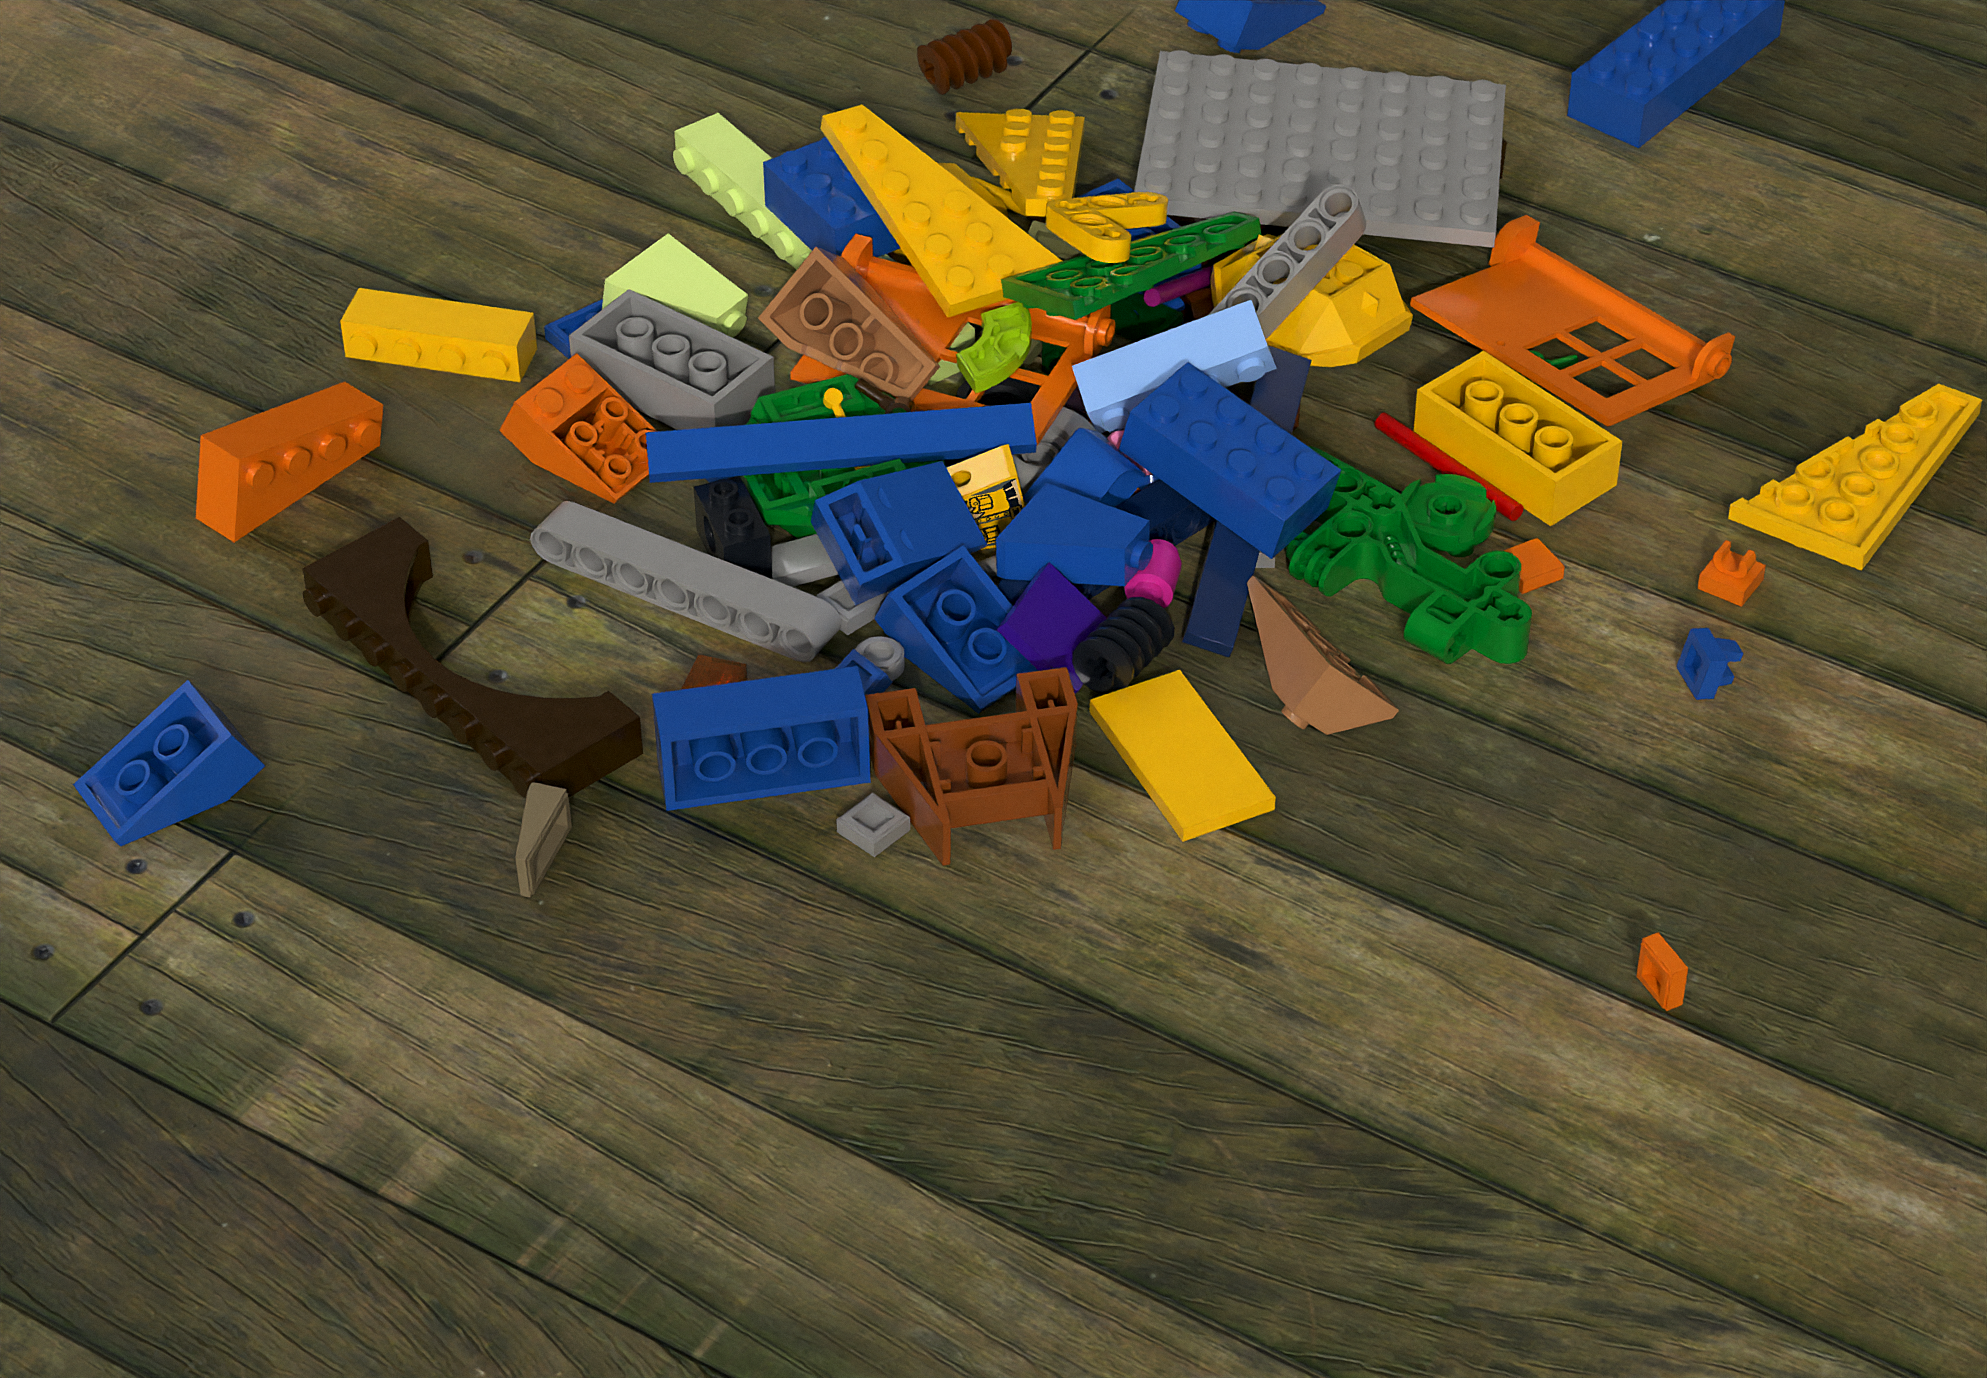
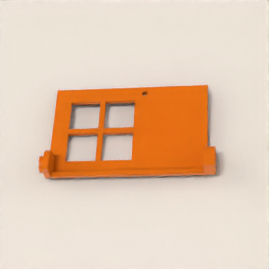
(1541, 297)
(919, 311)

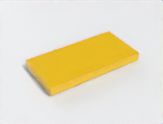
(1182, 755)

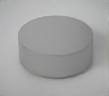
(885, 654)

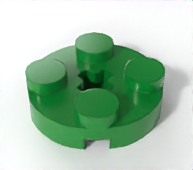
(1456, 532)

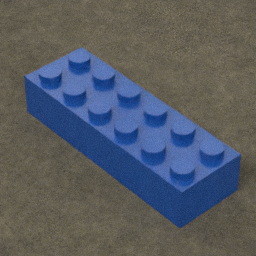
(1669, 64)

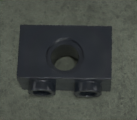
(732, 525)

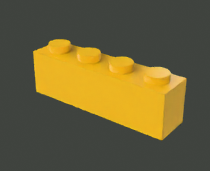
(439, 334)

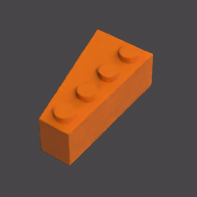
(282, 455)

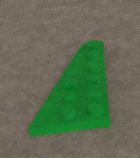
(1086, 285)

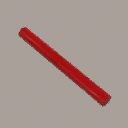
(1444, 463)

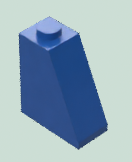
(1077, 536)

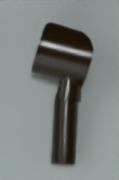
(884, 401)

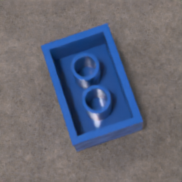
(822, 201)

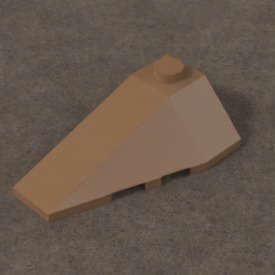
(847, 326)
(1310, 671)

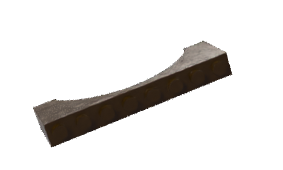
(555, 742)

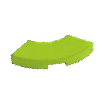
(1000, 348)

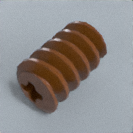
(965, 56)

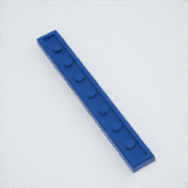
(838, 442)

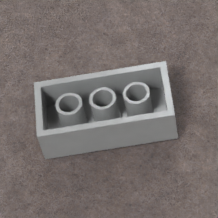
(673, 364)

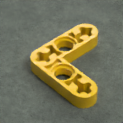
(1099, 222)

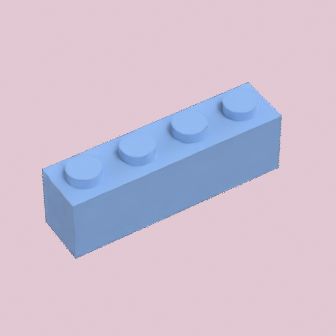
(1221, 345)

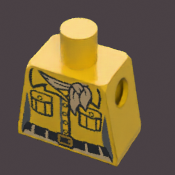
(989, 490)

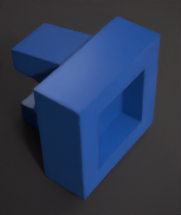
(1705, 662)

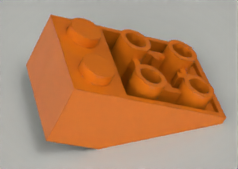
(581, 431)

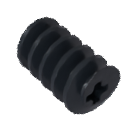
(1123, 644)

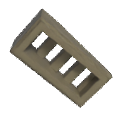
(541, 835)

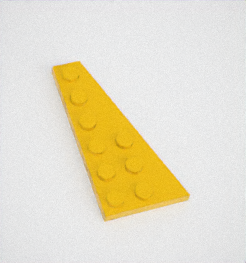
(1029, 152)
(939, 223)
(1862, 486)

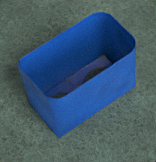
(1092, 469)

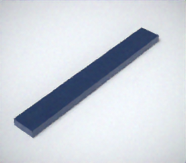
(1229, 558)

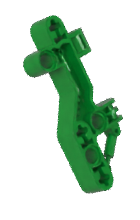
(1450, 606)

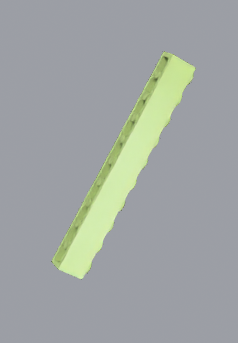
(732, 173)

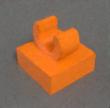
(1732, 575)

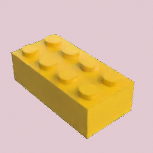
(1518, 437)

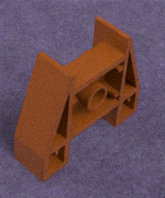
(981, 765)

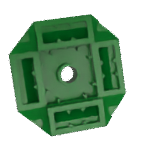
(789, 496)

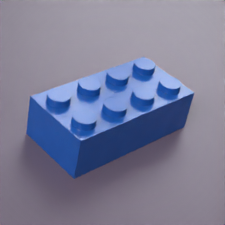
(1229, 460)
(762, 738)

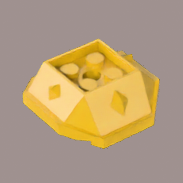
(1341, 318)

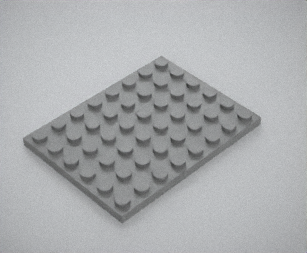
(1279, 134)

